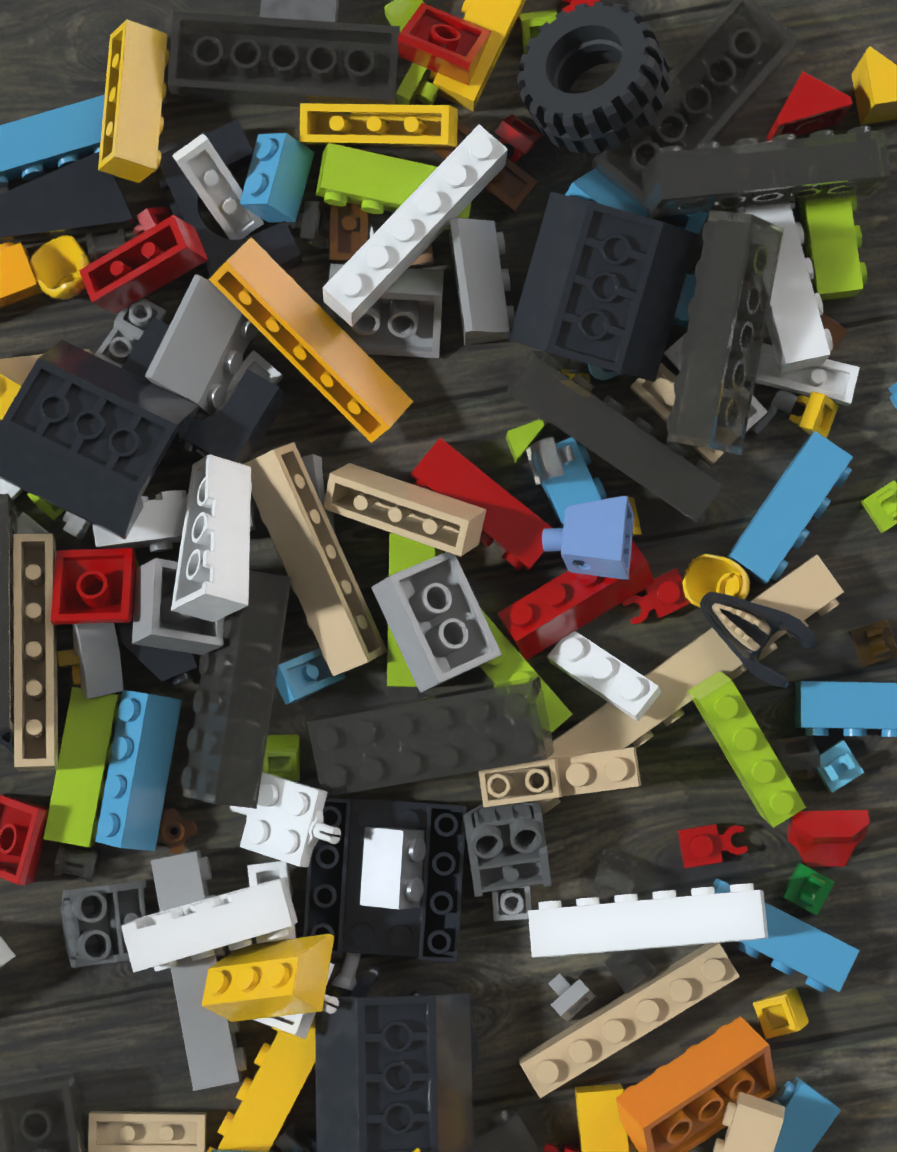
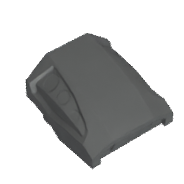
(507, 847)
(94, 921)

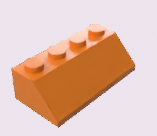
(690, 1095)

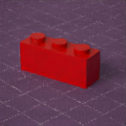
(143, 264)

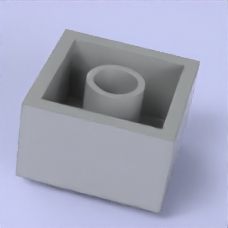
(159, 626)

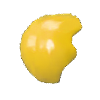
(58, 267)
(714, 574)

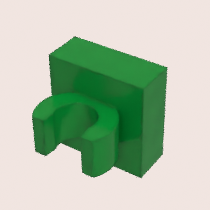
(807, 889)

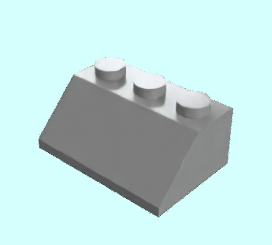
(480, 280)
(403, 318)
(202, 347)
(436, 620)

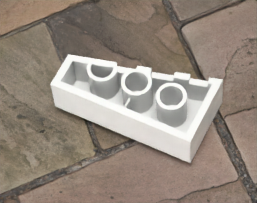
(156, 526)
(215, 541)
(210, 924)

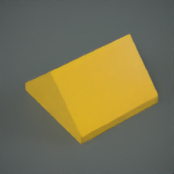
(875, 88)

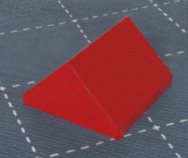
(443, 43)
(810, 108)
(93, 586)
(21, 839)

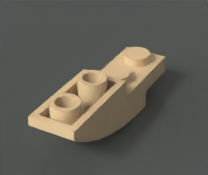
(560, 777)

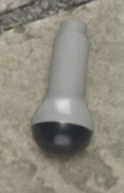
(345, 980)

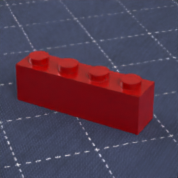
(506, 519)
(569, 604)

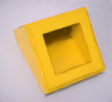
(781, 1013)

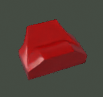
(827, 836)

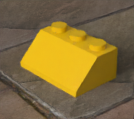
(270, 979)

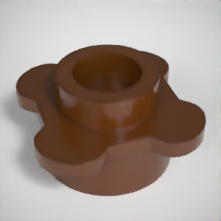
(185, 830)

